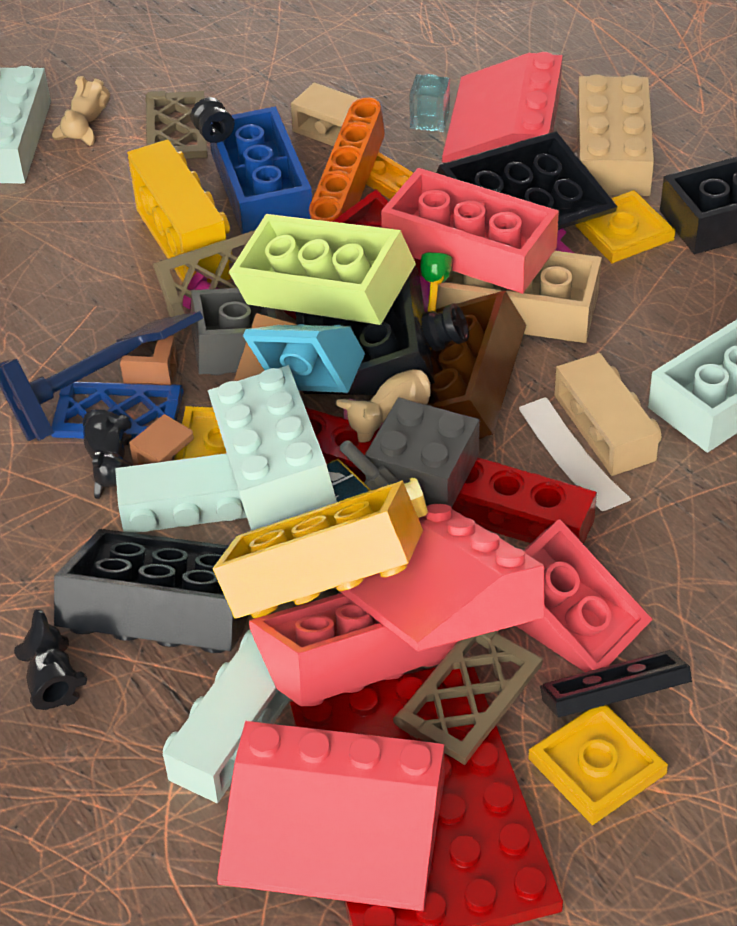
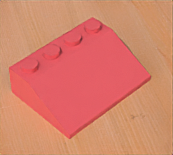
(504, 105)
(454, 585)
(332, 815)

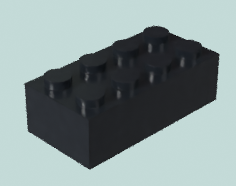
(703, 205)

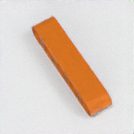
(349, 161)

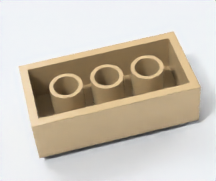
(616, 132)
(554, 304)

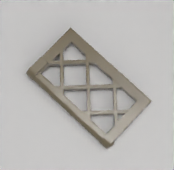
(174, 101)
(191, 259)
(436, 730)

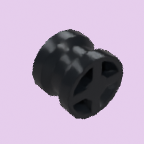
(213, 111)
(445, 327)

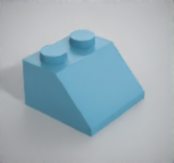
(317, 355)

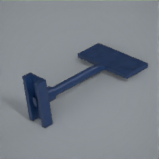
(27, 397)

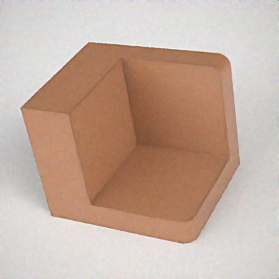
(153, 370)
(160, 441)

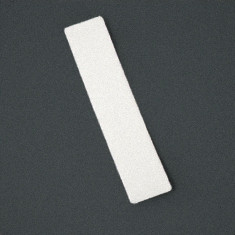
(570, 454)

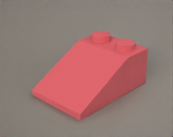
(585, 607)

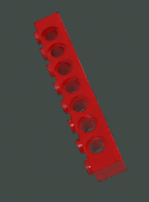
(493, 494)

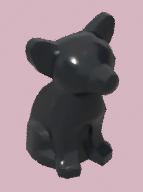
(105, 443)
(49, 671)

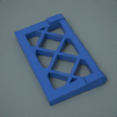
(68, 407)

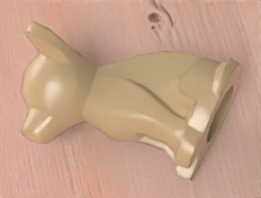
(85, 107)
(368, 415)

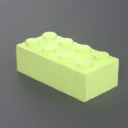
(323, 268)

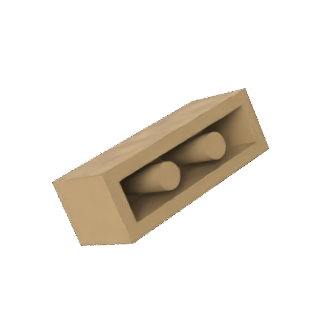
(607, 414)

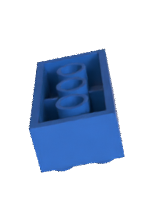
(261, 170)

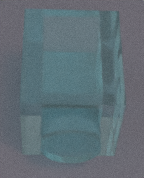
(429, 102)

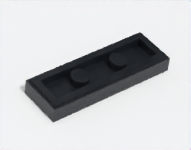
(615, 683)

